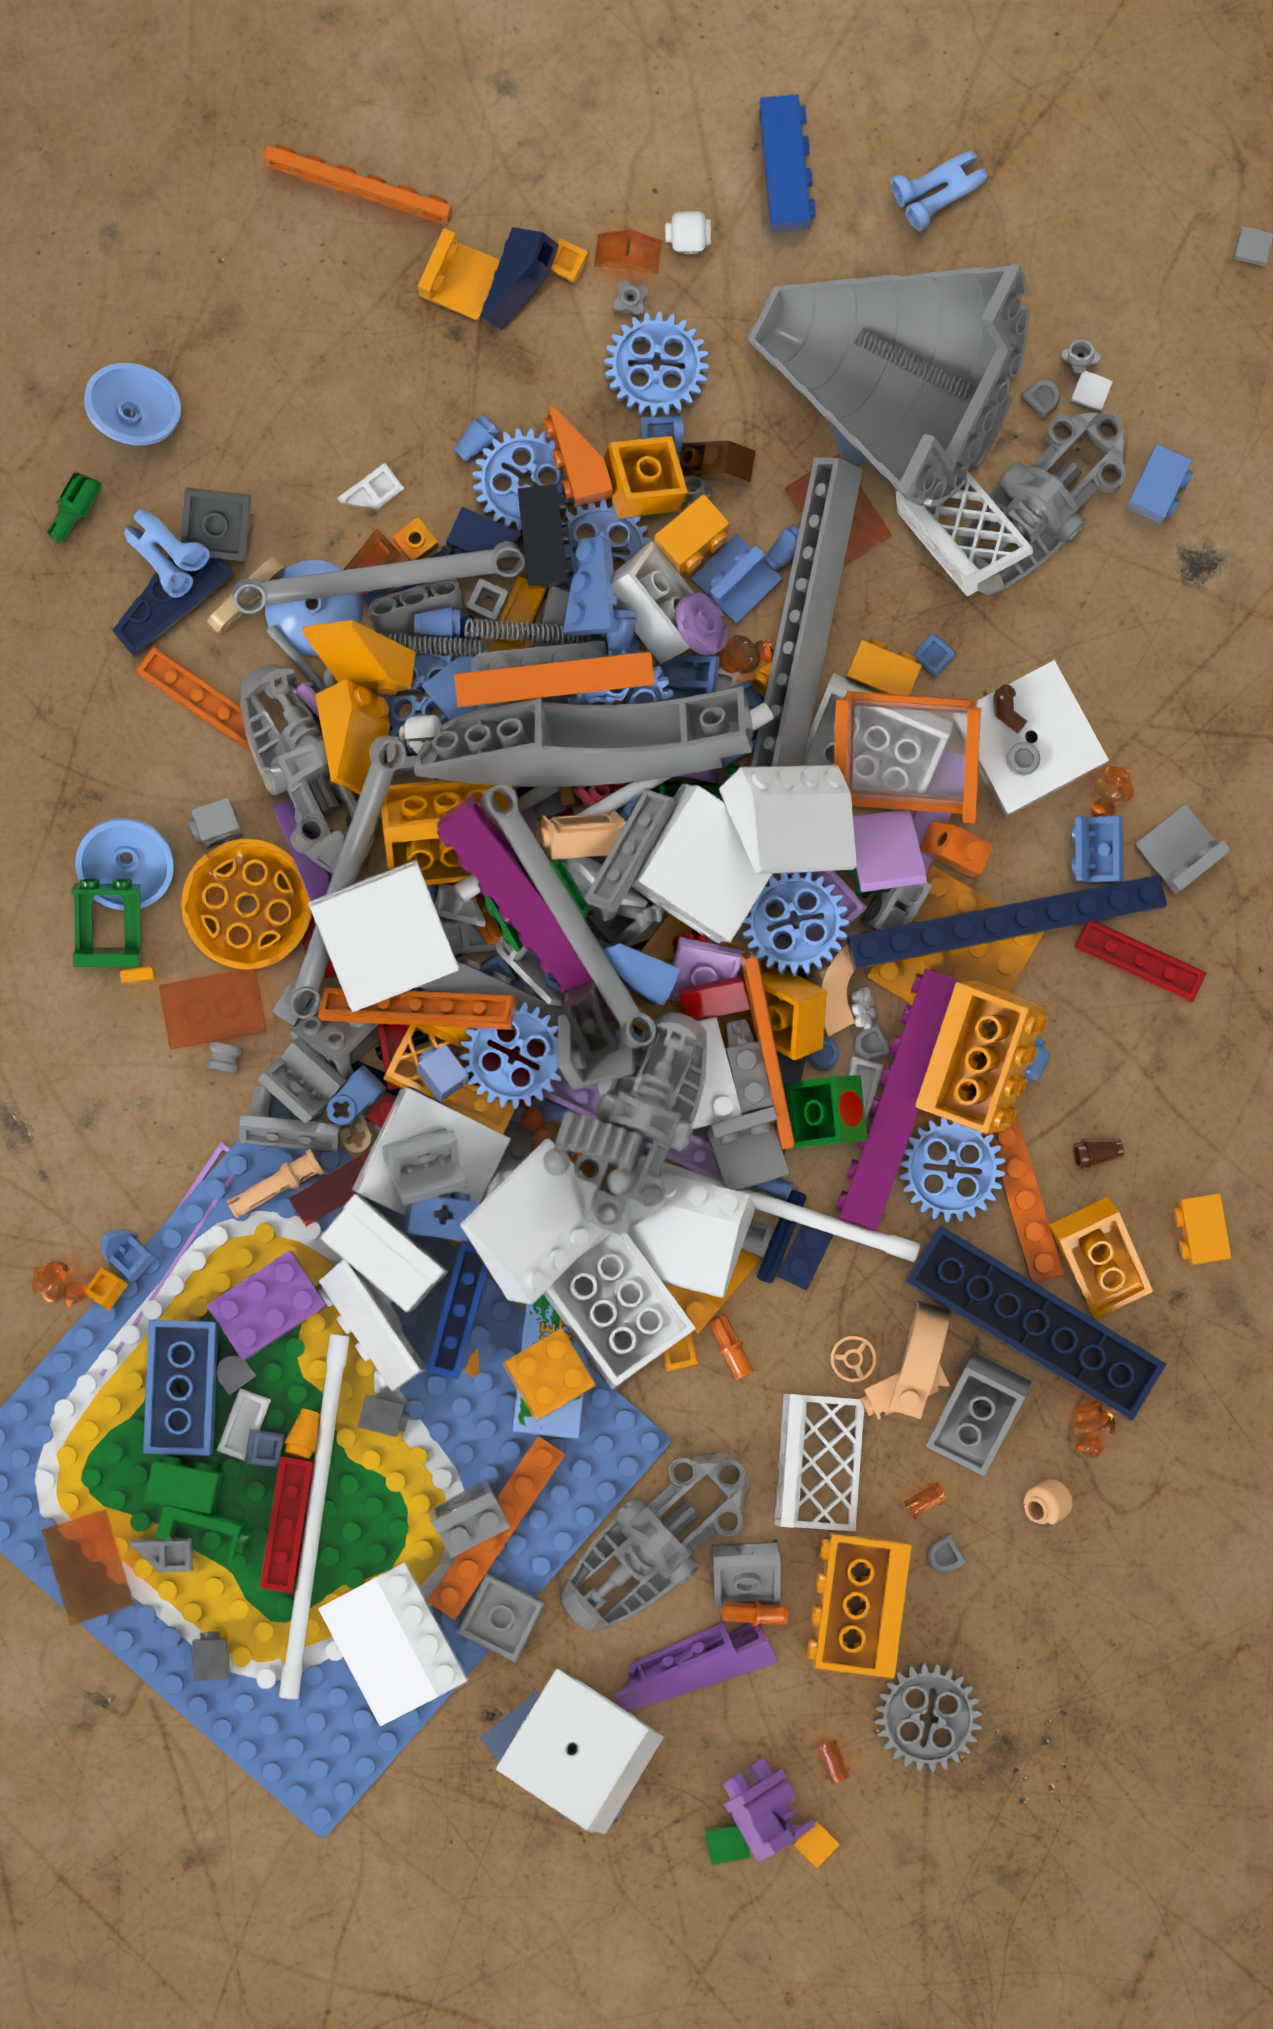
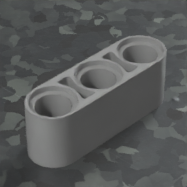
(396, 611)

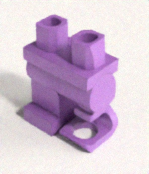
(764, 1809)

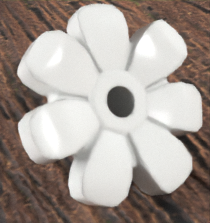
(862, 1008)

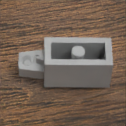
(747, 1068)

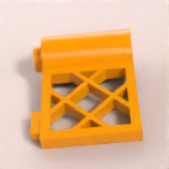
(448, 1035)

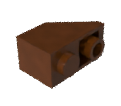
(717, 461)

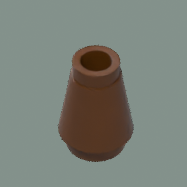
(1097, 1152)

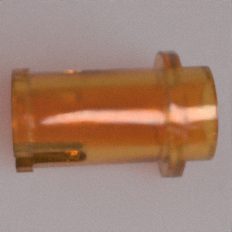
(925, 1500)
(833, 1762)

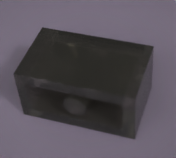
(590, 1020)

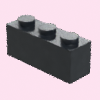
(544, 536)

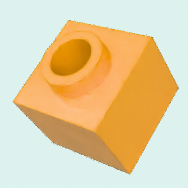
(415, 551)

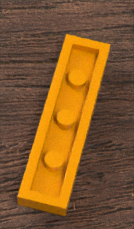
(467, 1101)

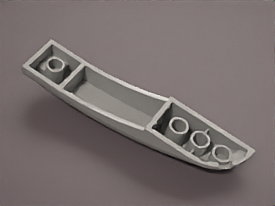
(589, 744)

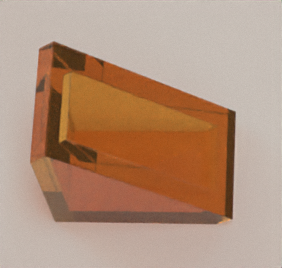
(628, 251)
(374, 552)

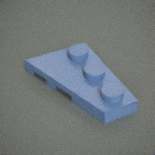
(590, 591)

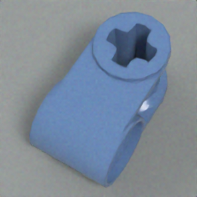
(360, 1092)

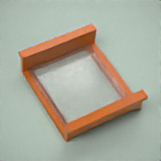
(909, 751)

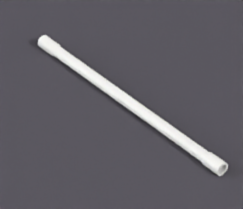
(760, 716)
(890, 1244)
(292, 1669)

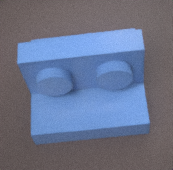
(736, 578)

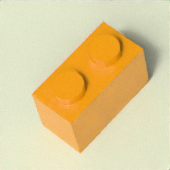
(882, 669)
(1202, 1229)

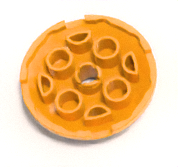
(213, 899)

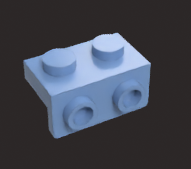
(1098, 849)

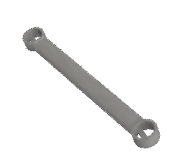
(378, 577)
(347, 867)
(568, 916)

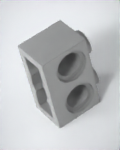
(215, 823)
(895, 906)

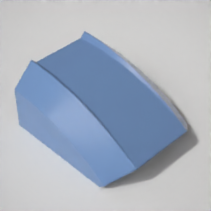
(642, 973)

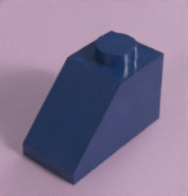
(478, 533)

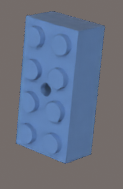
(175, 1420)

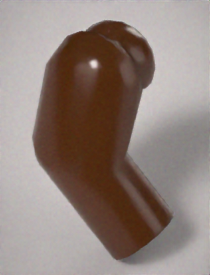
(1004, 708)

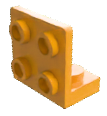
(458, 276)

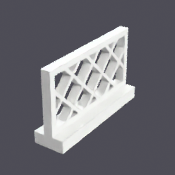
(948, 552)
(791, 1458)

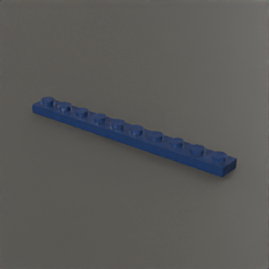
(1006, 922)

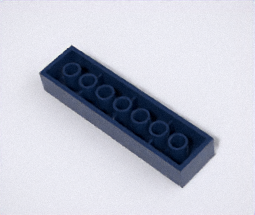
(1035, 1323)

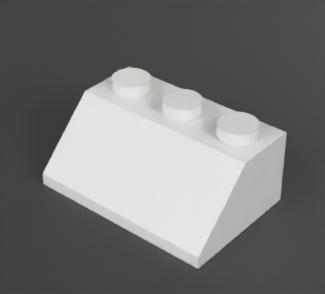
(652, 590)

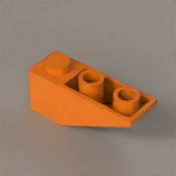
(581, 464)

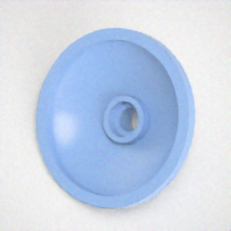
(132, 392)
(292, 616)
(101, 859)

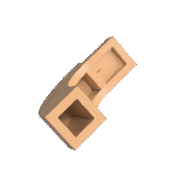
(835, 979)
(920, 1359)

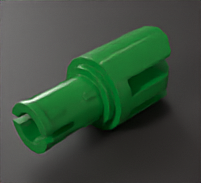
(73, 505)

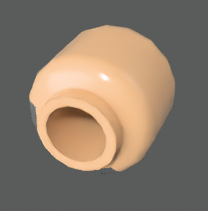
(1048, 1503)

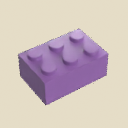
(267, 1305)

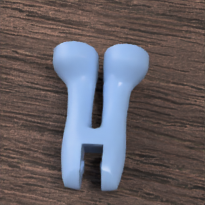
(950, 172)
(186, 555)

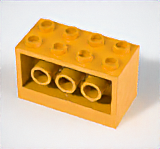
(411, 824)
(982, 1057)
(882, 1608)

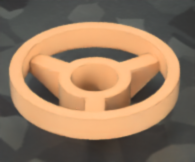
(844, 1357)

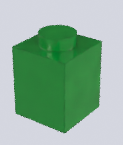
(726, 1844)

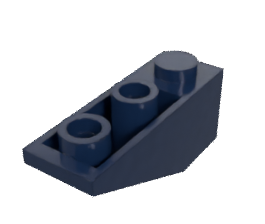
(520, 272)

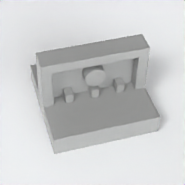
(302, 1081)
(425, 1166)
(468, 1518)
(746, 1573)

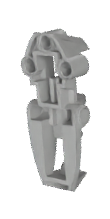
(1040, 501)
(296, 763)
(653, 1110)
(651, 1547)

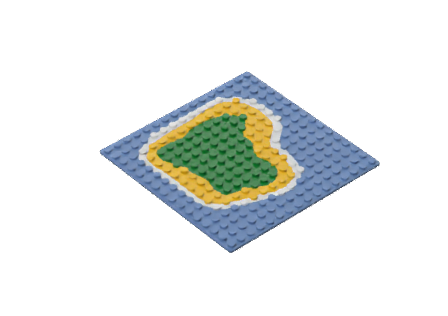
(78, 1450)

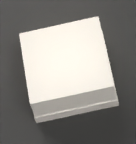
(1053, 726)
(701, 867)
(383, 935)
(415, 1115)
(385, 1253)
(579, 1753)

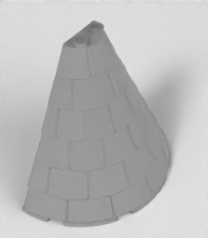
(903, 424)

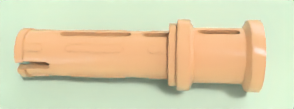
(287, 1177)

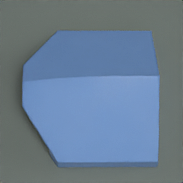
(691, 675)

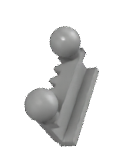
(598, 1141)

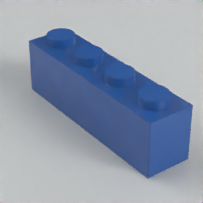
(785, 163)
(458, 1313)

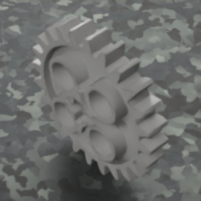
(898, 1712)

